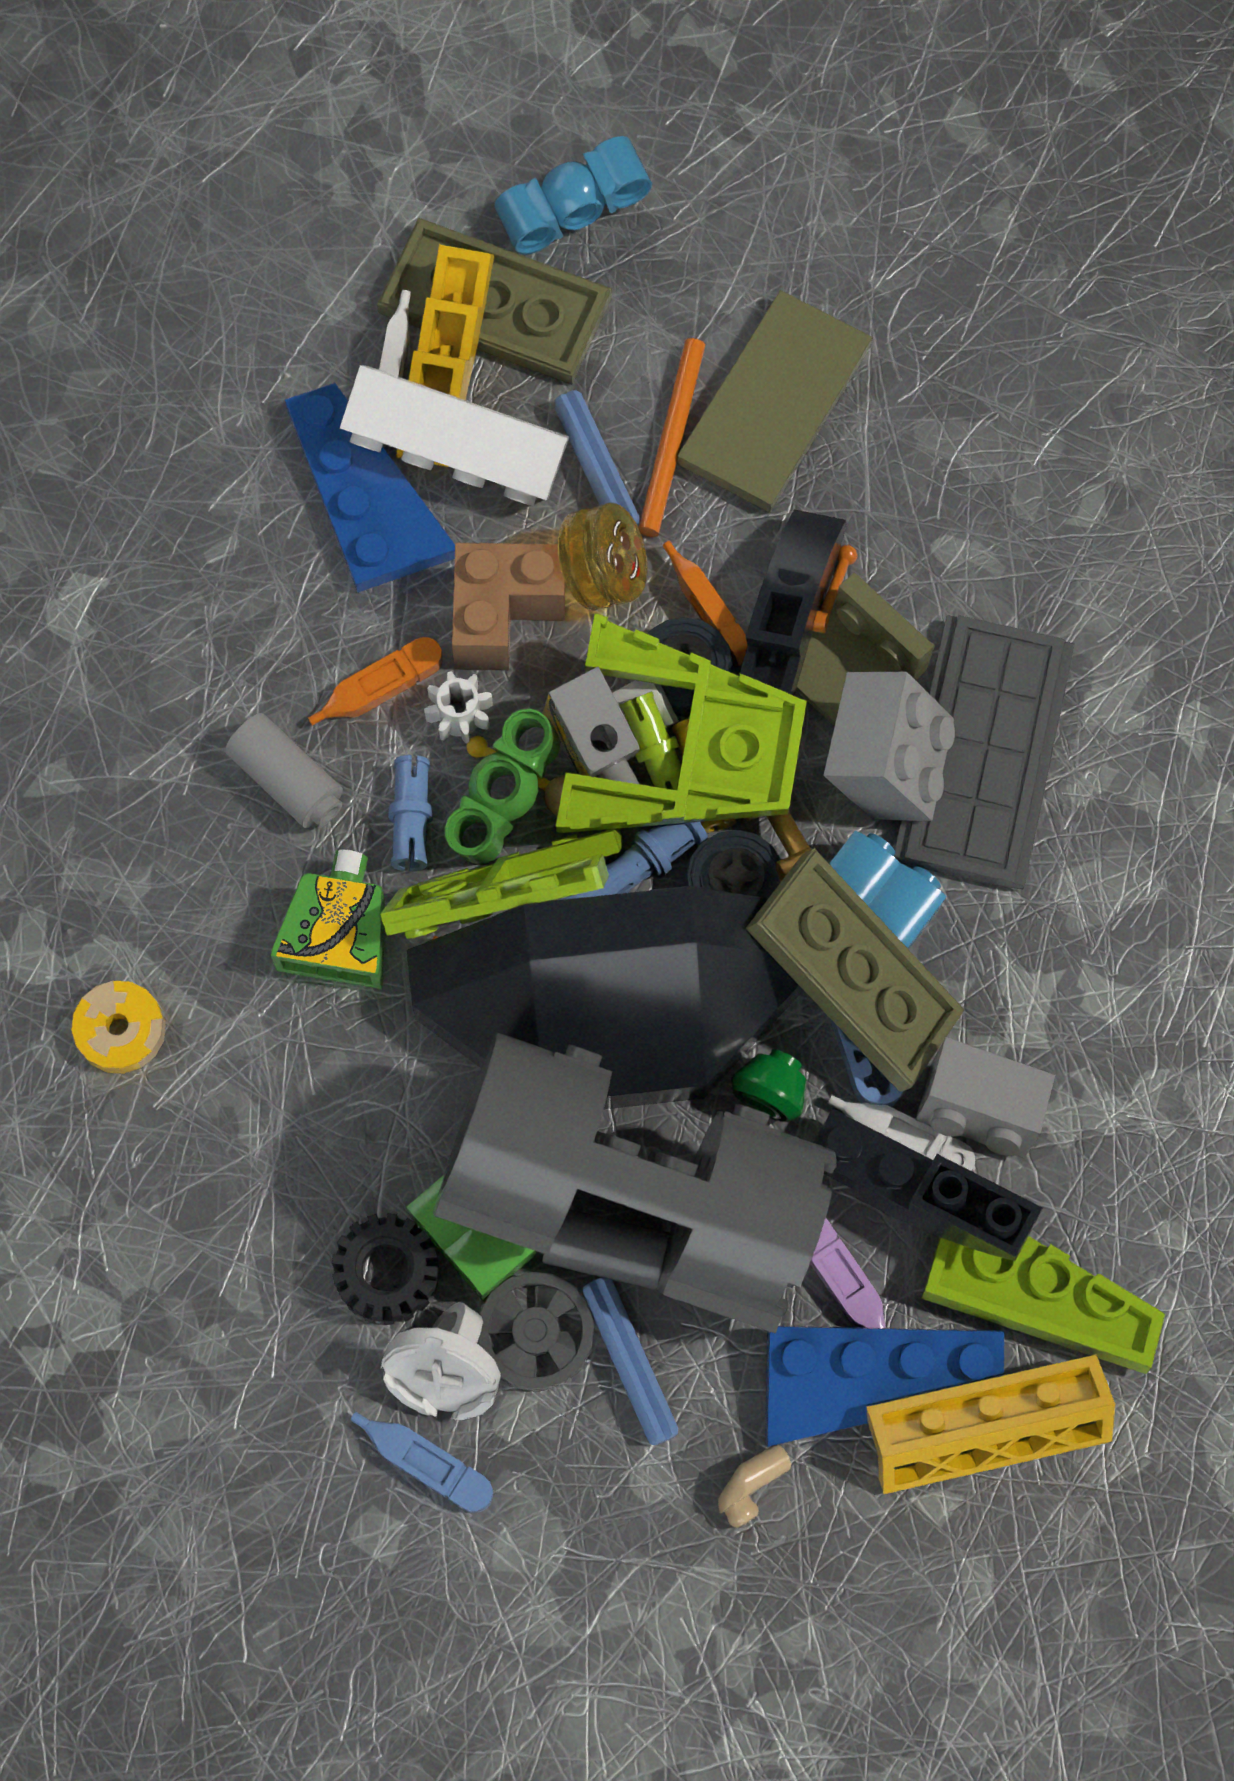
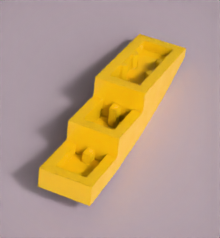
(452, 322)

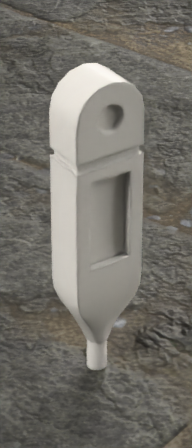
(397, 339)
(907, 1131)

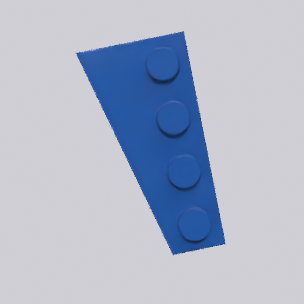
(369, 502)
(831, 1374)

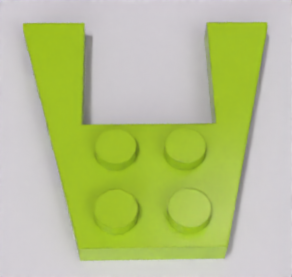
(735, 751)
(515, 879)

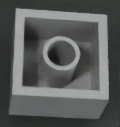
(889, 746)

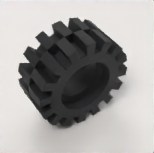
(377, 1234)

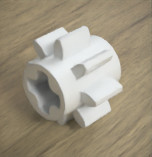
(458, 691)

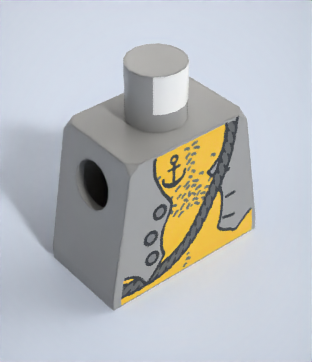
(588, 713)

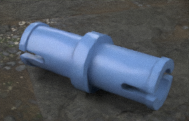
(410, 813)

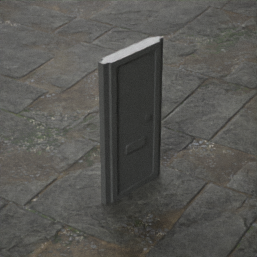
(1006, 711)

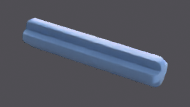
(592, 452)
(630, 1361)

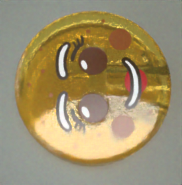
(602, 556)

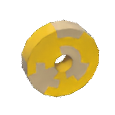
(114, 1002)

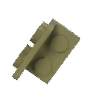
(860, 637)

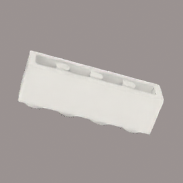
(453, 433)

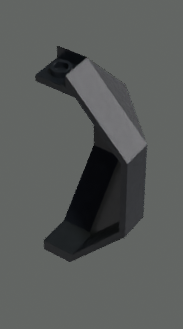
(642, 978)

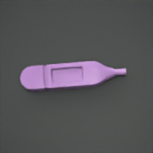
(846, 1281)

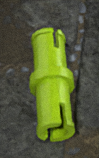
(654, 742)

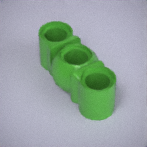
(508, 760)

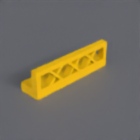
(991, 1420)

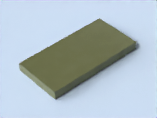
(530, 311)
(774, 401)
(856, 969)

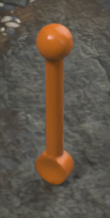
(846, 557)

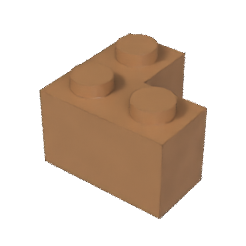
(499, 586)

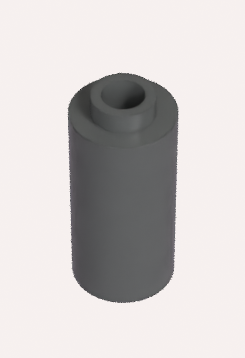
(609, 1249)

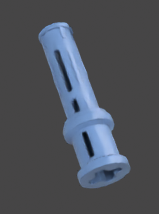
(650, 854)

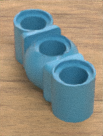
(573, 195)

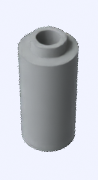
(285, 771)

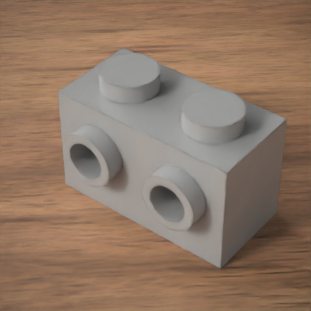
(985, 1098)

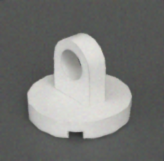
(443, 1366)

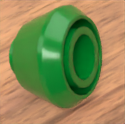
(772, 1085)

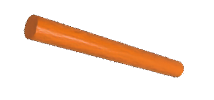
(671, 437)

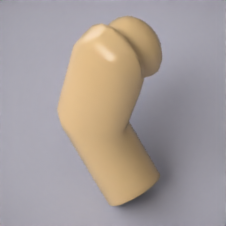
(747, 1479)

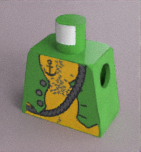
(334, 926)

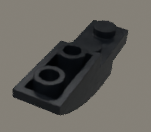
(790, 599)
(927, 1192)

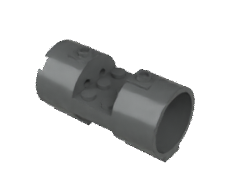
(738, 1213)

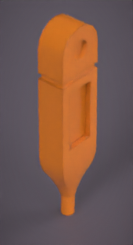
(708, 603)
(382, 680)

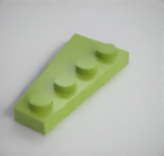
(1048, 1300)

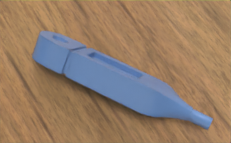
(429, 1464)

